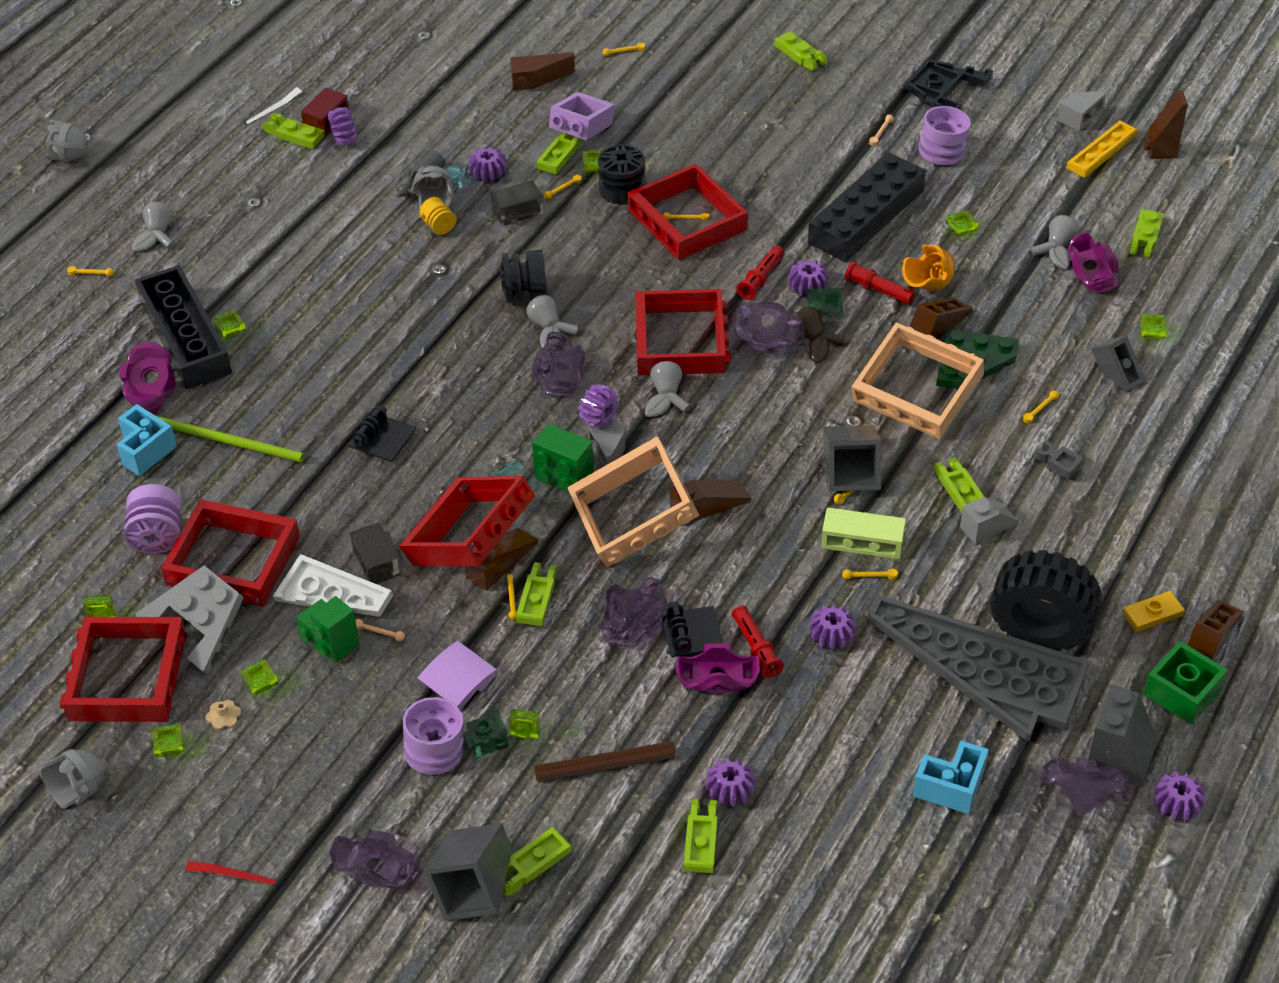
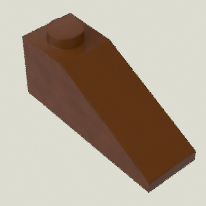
(538, 70)
(1166, 130)
(939, 315)
(712, 496)
(501, 559)
(1214, 629)

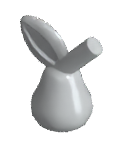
(157, 218)
(1061, 231)
(543, 312)
(666, 378)

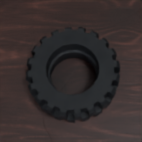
(1050, 577)

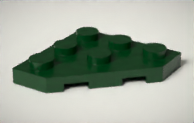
(992, 349)

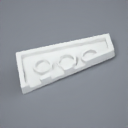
(314, 581)

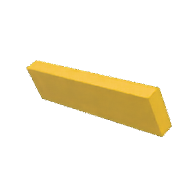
(1102, 149)

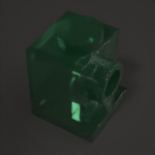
(826, 300)
(486, 734)

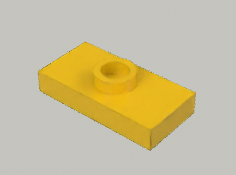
(1153, 611)

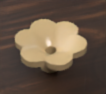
(223, 714)

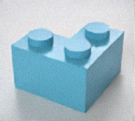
(145, 439)
(953, 782)

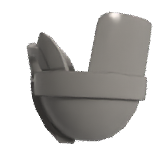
(68, 141)
(433, 182)
(73, 776)

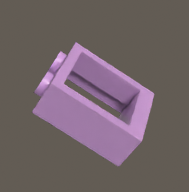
(582, 114)

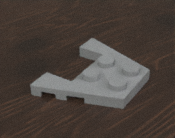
(204, 603)

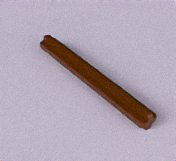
(604, 761)

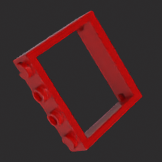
(642, 199)
(683, 301)
(241, 520)
(423, 543)
(125, 709)

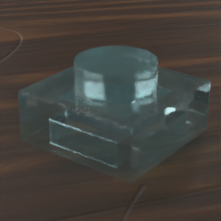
(458, 174)
(508, 469)

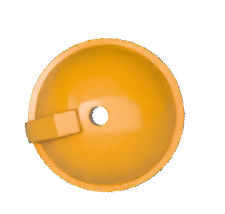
(931, 271)

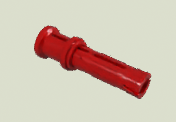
(756, 277)
(870, 279)
(759, 646)

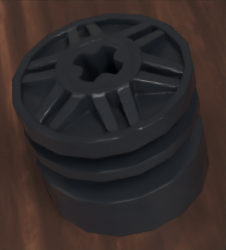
(620, 172)
(523, 276)

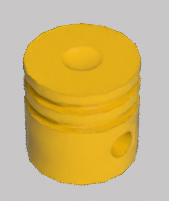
(437, 216)

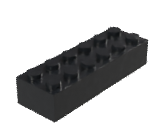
(866, 207)
(183, 327)

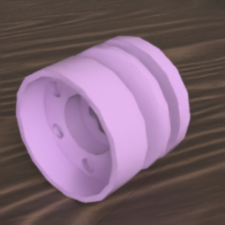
(944, 135)
(152, 518)
(433, 735)

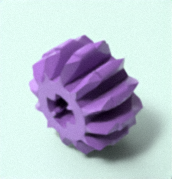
(342, 126)
(487, 164)
(808, 276)
(598, 406)
(832, 627)
(730, 782)
(1179, 796)

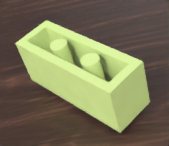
(863, 533)

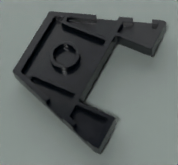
(937, 79)

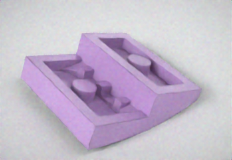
(457, 674)

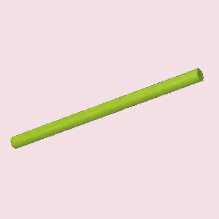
(235, 440)

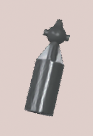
(432, 158)

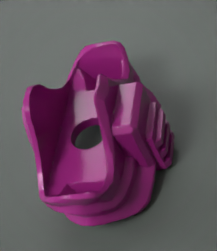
(1084, 251)
(142, 360)
(739, 670)

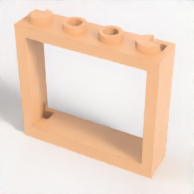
(901, 410)
(617, 474)

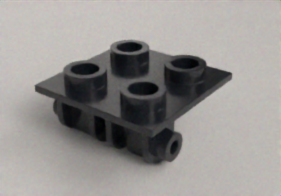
(381, 435)
(690, 629)

